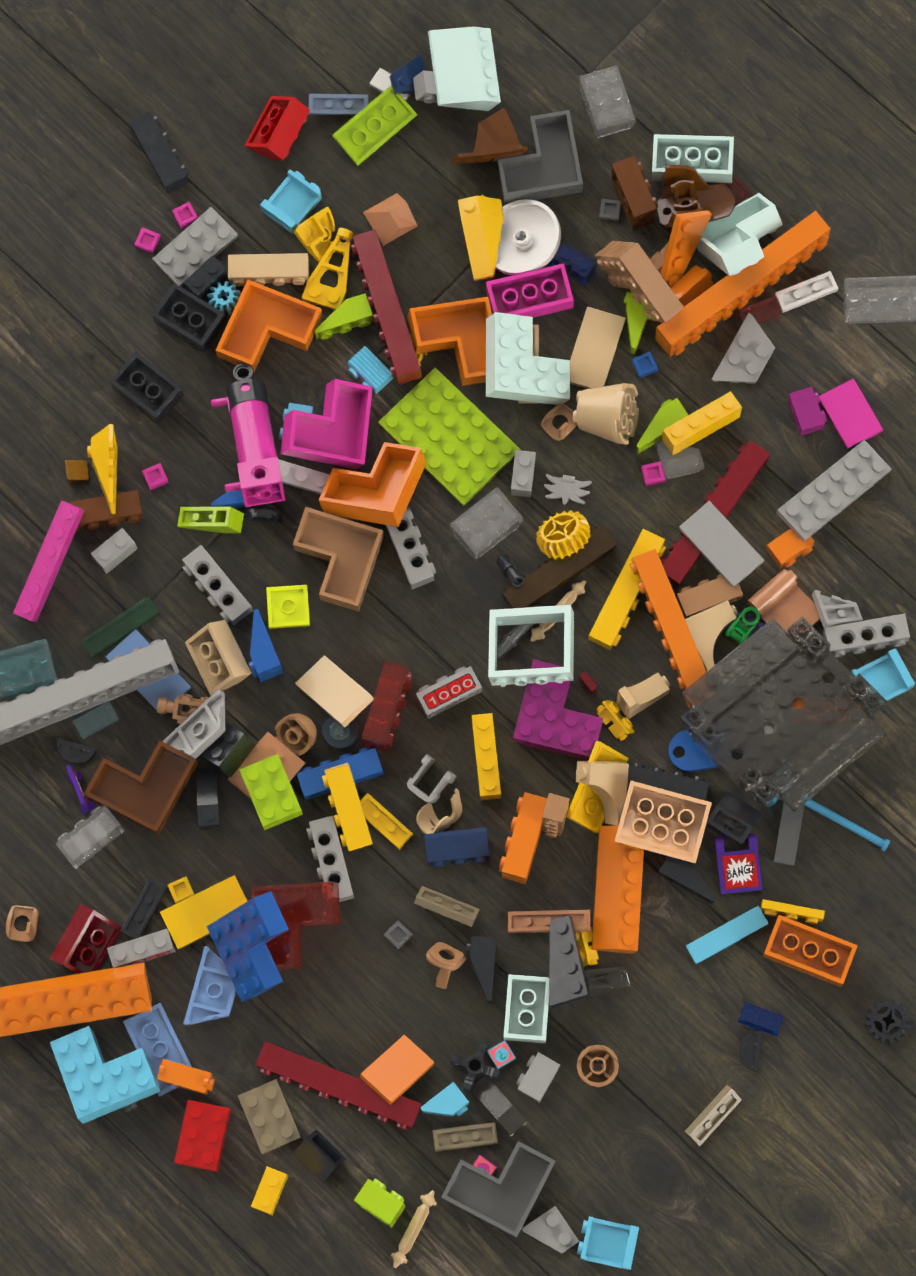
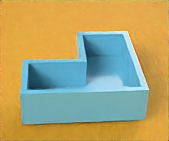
(101, 1086)

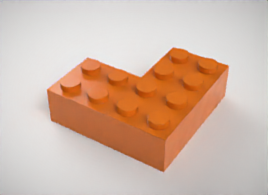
(263, 315)
(454, 326)
(378, 495)

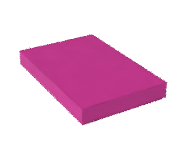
(850, 414)

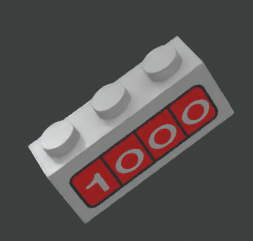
(448, 691)
(141, 949)

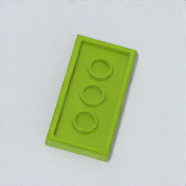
(374, 125)

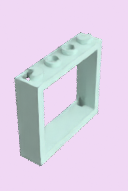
(532, 615)

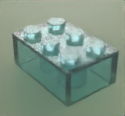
(26, 668)

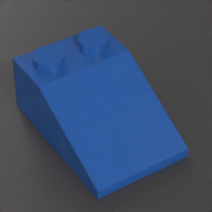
(264, 658)

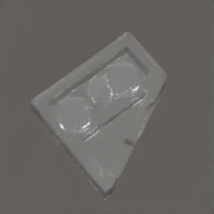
(680, 464)

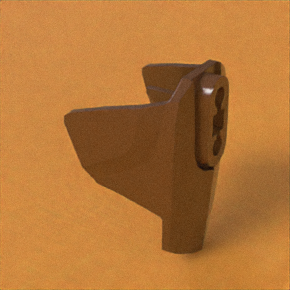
(494, 141)
(687, 192)

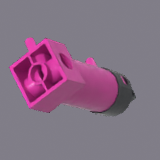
(254, 439)

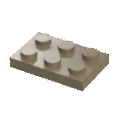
(269, 1116)

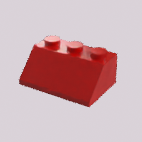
(277, 127)

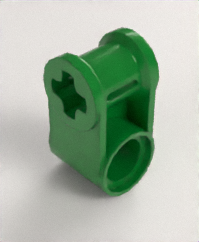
(742, 629)

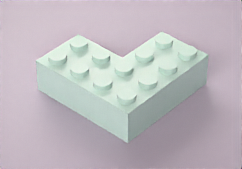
(734, 240)
(513, 369)

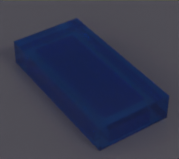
(760, 1019)

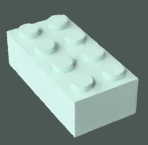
(707, 154)

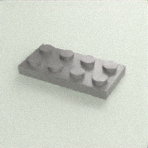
(194, 246)

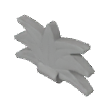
(567, 488)

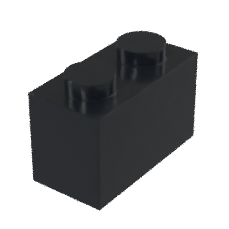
(204, 277)

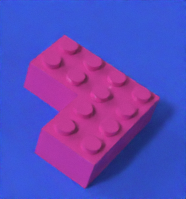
(336, 436)

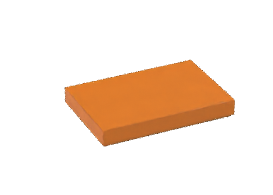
(397, 1069)

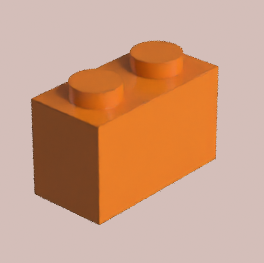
(787, 548)

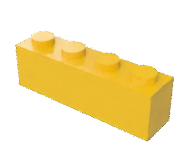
(701, 423)
(486, 756)
(348, 807)

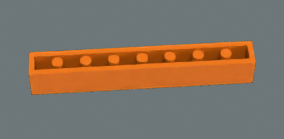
(668, 618)

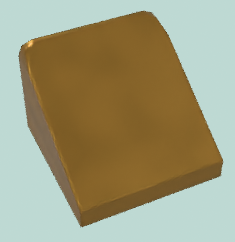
(76, 471)

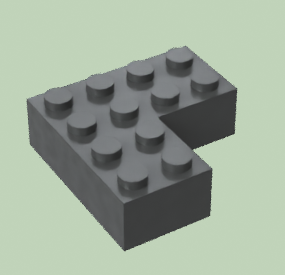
(553, 167)
(504, 1200)

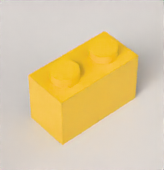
(269, 1191)

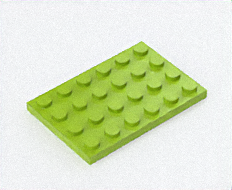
(456, 438)

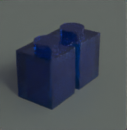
(582, 265)

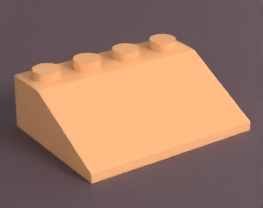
(663, 821)

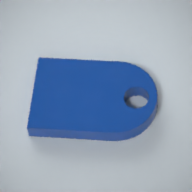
(694, 758)

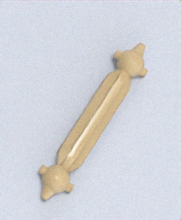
(568, 599)
(413, 1229)

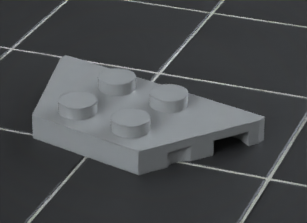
(746, 355)
(200, 727)

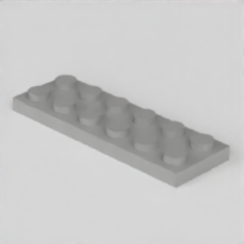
(833, 491)

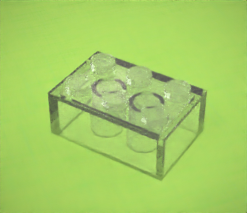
(606, 101)
(486, 523)
(89, 836)

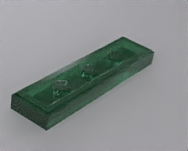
(120, 627)

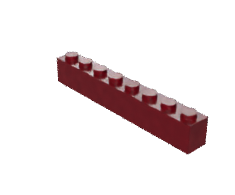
(387, 307)
(725, 498)
(335, 1084)

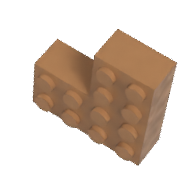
(632, 269)
(348, 547)

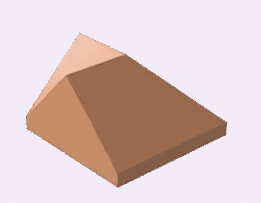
(390, 218)

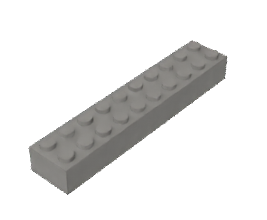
(86, 690)

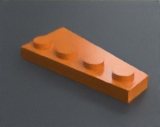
(682, 243)

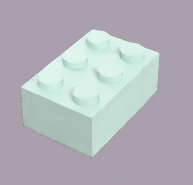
(526, 1008)

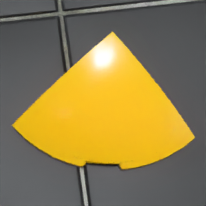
(316, 233)

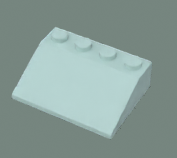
(464, 68)

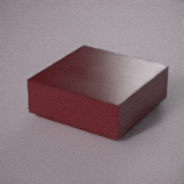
(588, 683)

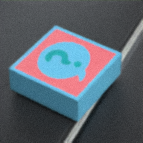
(501, 1054)

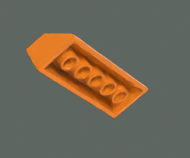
(617, 894)

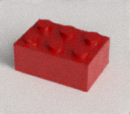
(202, 1136)

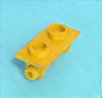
(610, 713)
(588, 956)

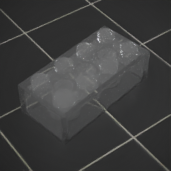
(879, 299)

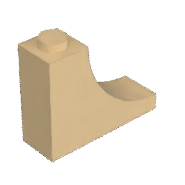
(707, 628)
(640, 696)
(609, 782)

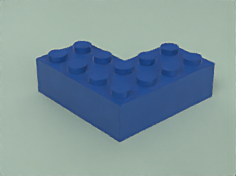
(242, 944)

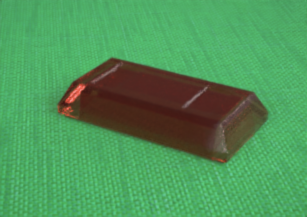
(762, 310)

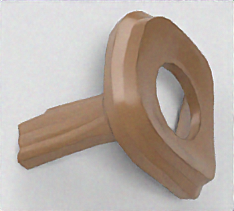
(565, 429)
(30, 932)
(446, 965)

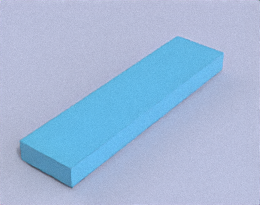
(727, 935)

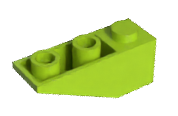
(349, 314)

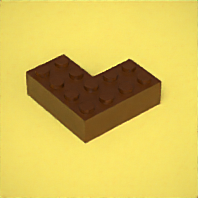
(147, 797)

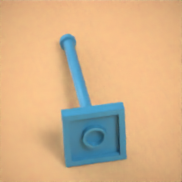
(843, 822)

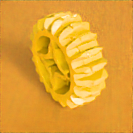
(563, 534)

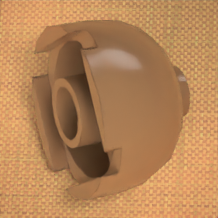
(296, 733)
(597, 1065)

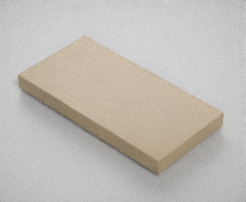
(595, 348)
(334, 691)

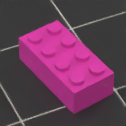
(531, 292)

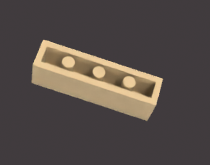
(268, 268)

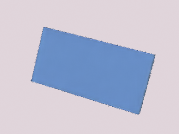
(167, 687)
(158, 1039)

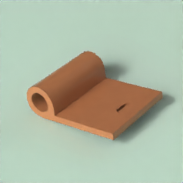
(784, 601)
(266, 748)

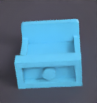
(292, 201)
(887, 675)
(608, 1243)

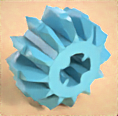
(229, 292)

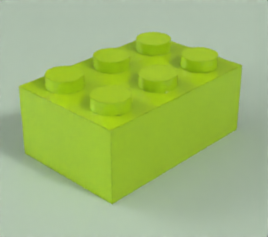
(271, 791)
(379, 1202)

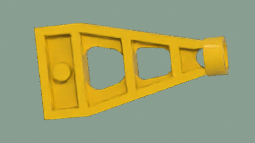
(323, 294)

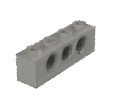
(200, 558)
(415, 576)
(896, 624)
(327, 827)

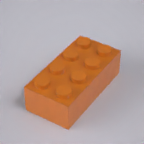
(524, 840)
(810, 951)

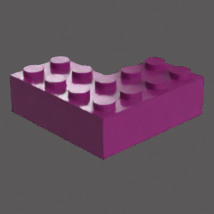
(549, 726)

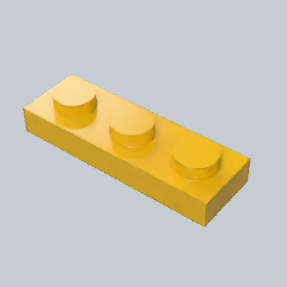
(792, 911)

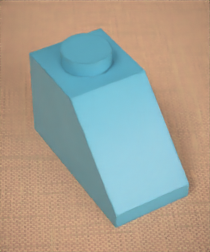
(447, 1102)

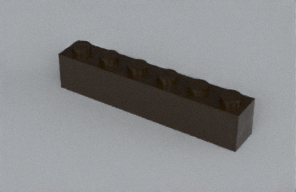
(559, 571)

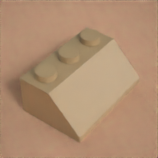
(218, 656)

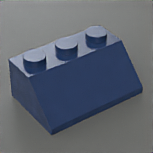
(457, 847)

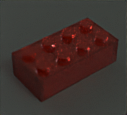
(385, 708)

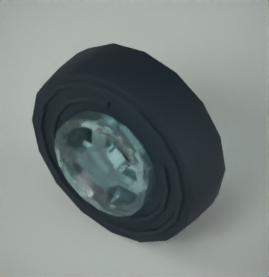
(343, 741)

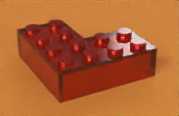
(301, 907)

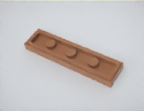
(540, 920)

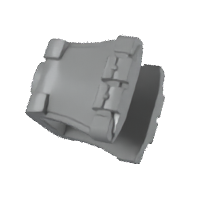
(427, 762)

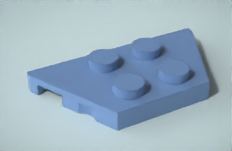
(212, 991)

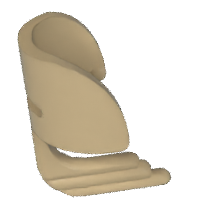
(426, 816)

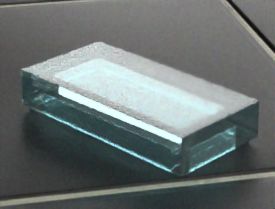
(95, 720)

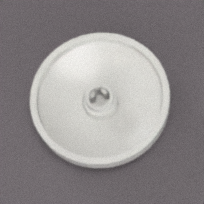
(527, 237)

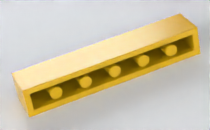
(623, 595)

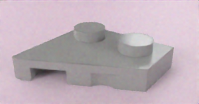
(835, 610)
(552, 1231)

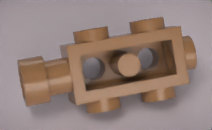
(176, 707)

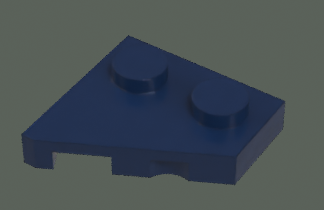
(402, 78)

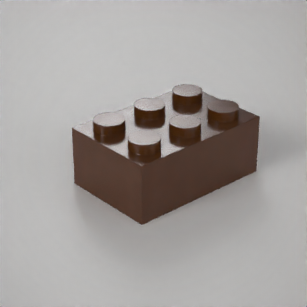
(634, 192)

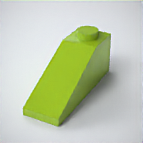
(635, 320)
(667, 415)
(211, 519)

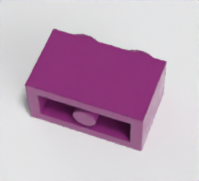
(807, 411)

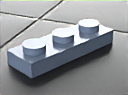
(337, 104)

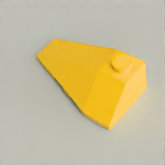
(482, 227)
(104, 460)

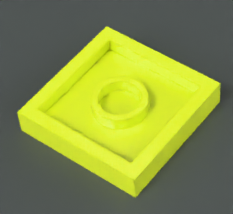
(288, 606)

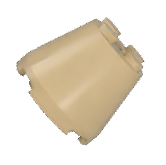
(608, 412)

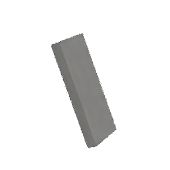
(721, 544)

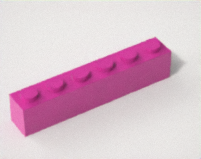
(48, 561)

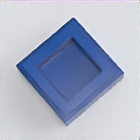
(644, 365)

